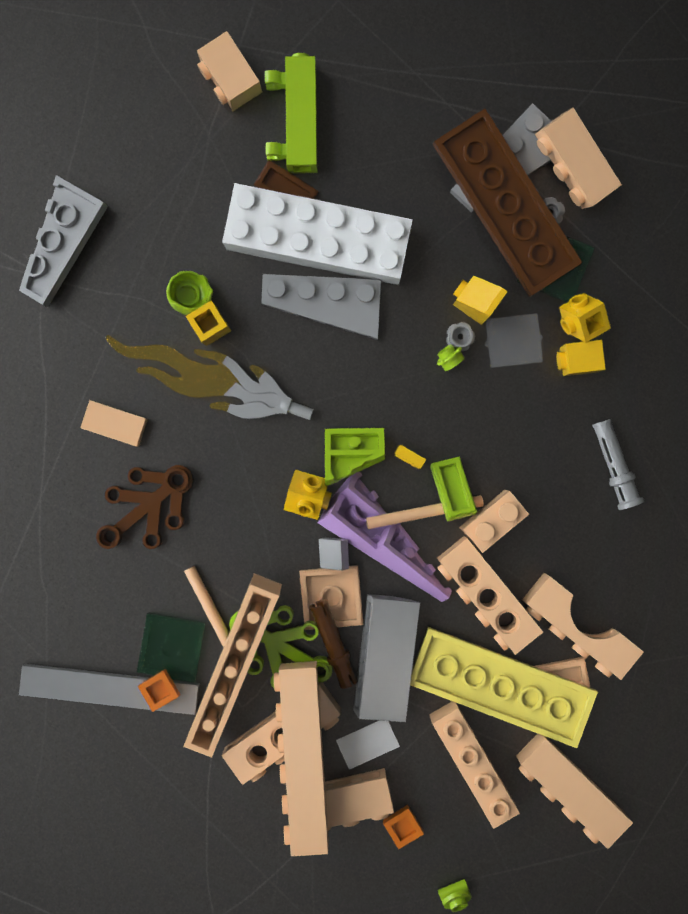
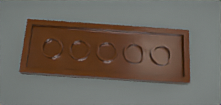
(507, 202)

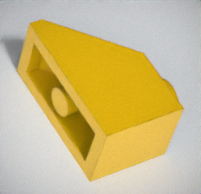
(478, 298)

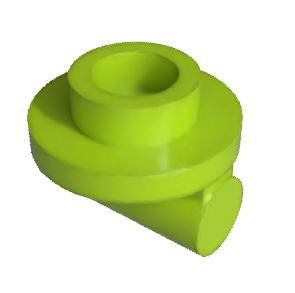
(455, 896)

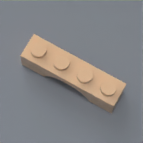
(610, 648)

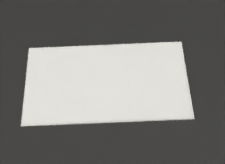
(367, 743)

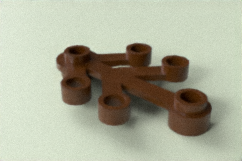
(149, 503)

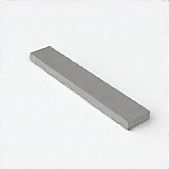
(100, 688)

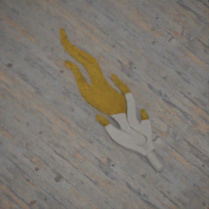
(224, 379)

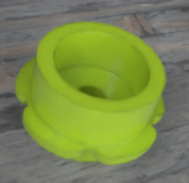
(450, 357)

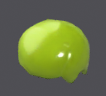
(188, 291)

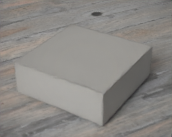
(333, 553)

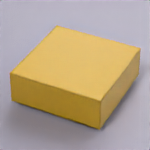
(409, 457)

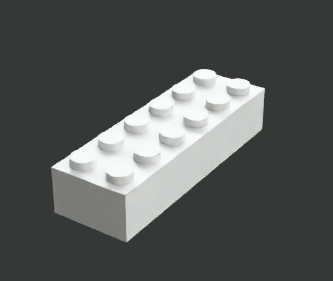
(316, 234)

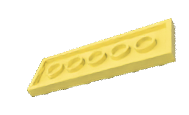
(502, 687)

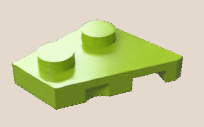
(351, 451)

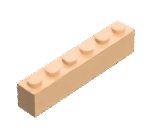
(233, 665)
(303, 758)

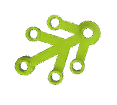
(277, 643)

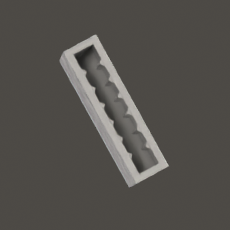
(386, 658)

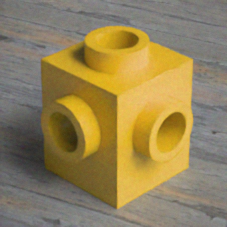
(584, 317)
(307, 495)

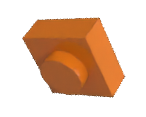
(159, 690)
(403, 827)

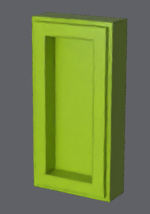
(453, 489)

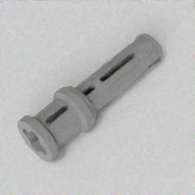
(621, 478)

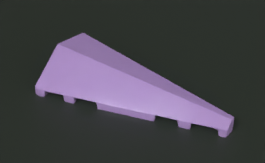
(385, 544)

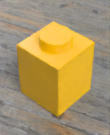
(208, 323)
(581, 358)

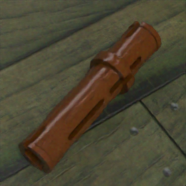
(337, 654)

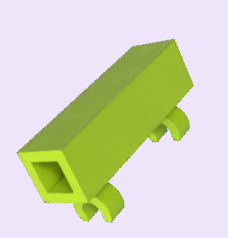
(301, 113)

